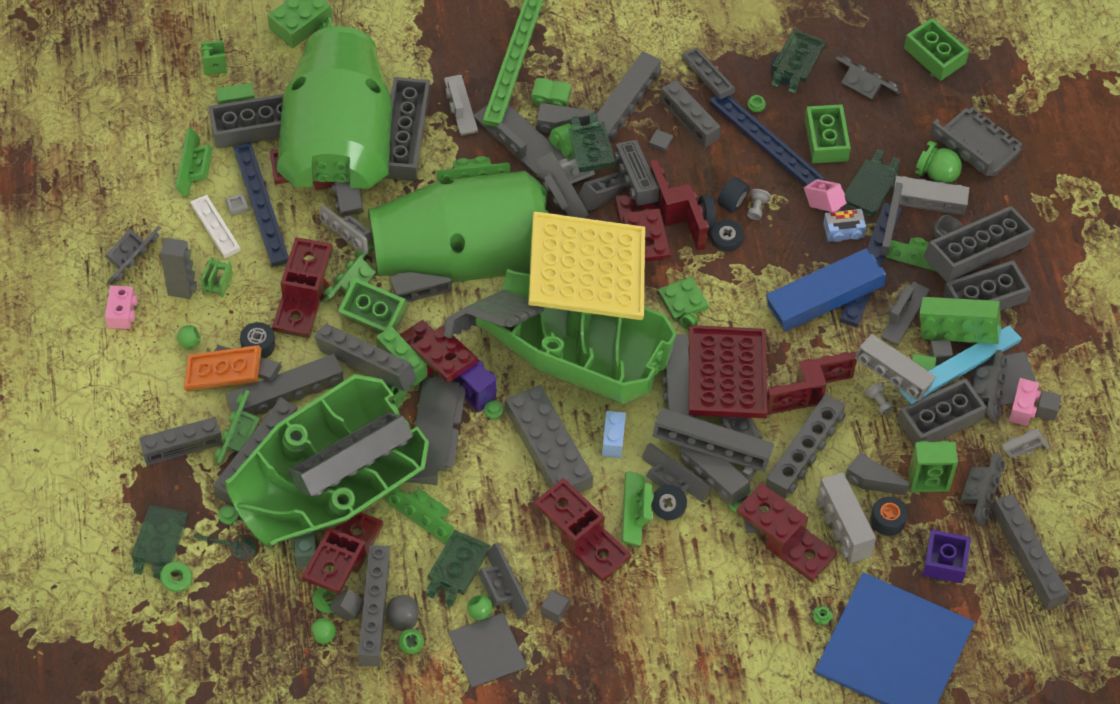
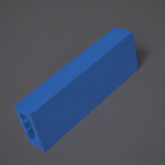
(825, 289)

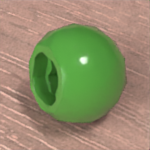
(188, 337)
(479, 607)
(323, 630)
(411, 641)

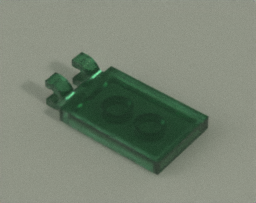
(797, 58)
(591, 144)
(872, 184)
(158, 538)
(456, 566)

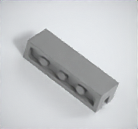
(933, 195)
(895, 367)

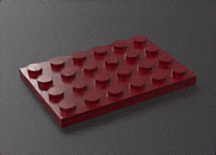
(727, 372)

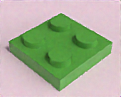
(682, 297)

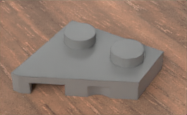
(1026, 443)

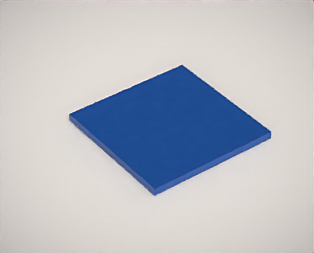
(893, 645)

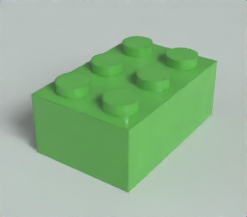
(298, 19)
(936, 49)
(827, 134)
(372, 306)
(932, 466)

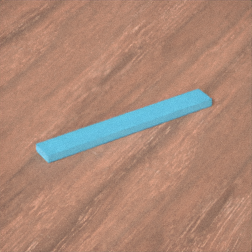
(968, 360)

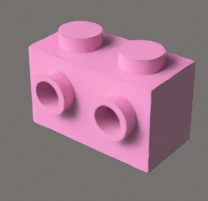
(825, 195)
(120, 307)
(1023, 402)

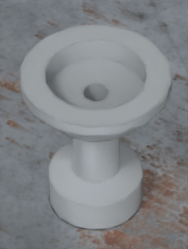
(759, 197)
(876, 392)

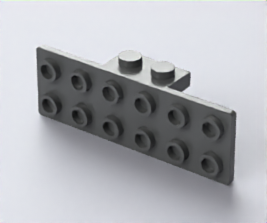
(520, 139)

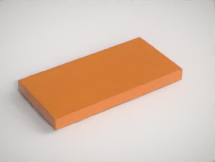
(222, 368)

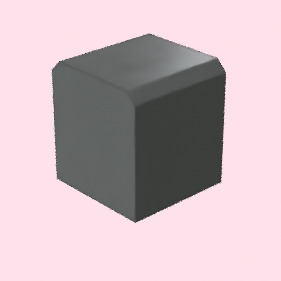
(941, 350)
(1048, 405)
(346, 604)
(555, 607)

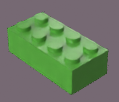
(960, 320)

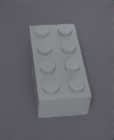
(845, 518)

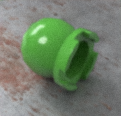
(939, 164)

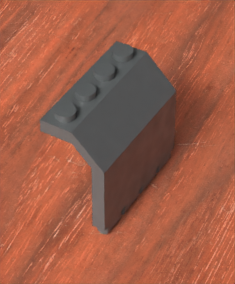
(978, 141)
(500, 308)

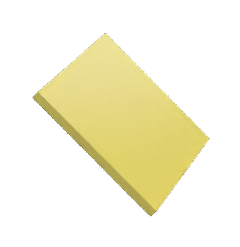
(587, 266)

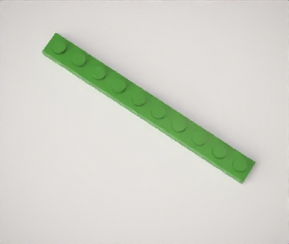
(512, 62)

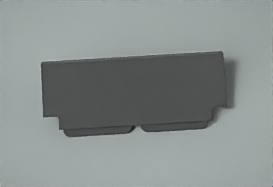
(437, 413)

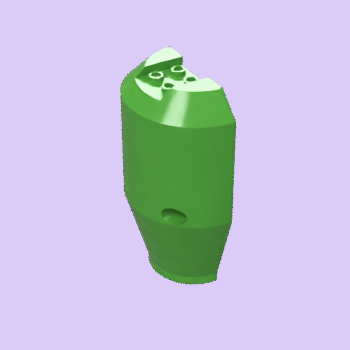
(336, 113)
(460, 227)
(587, 349)
(265, 491)

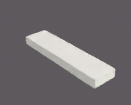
(215, 226)

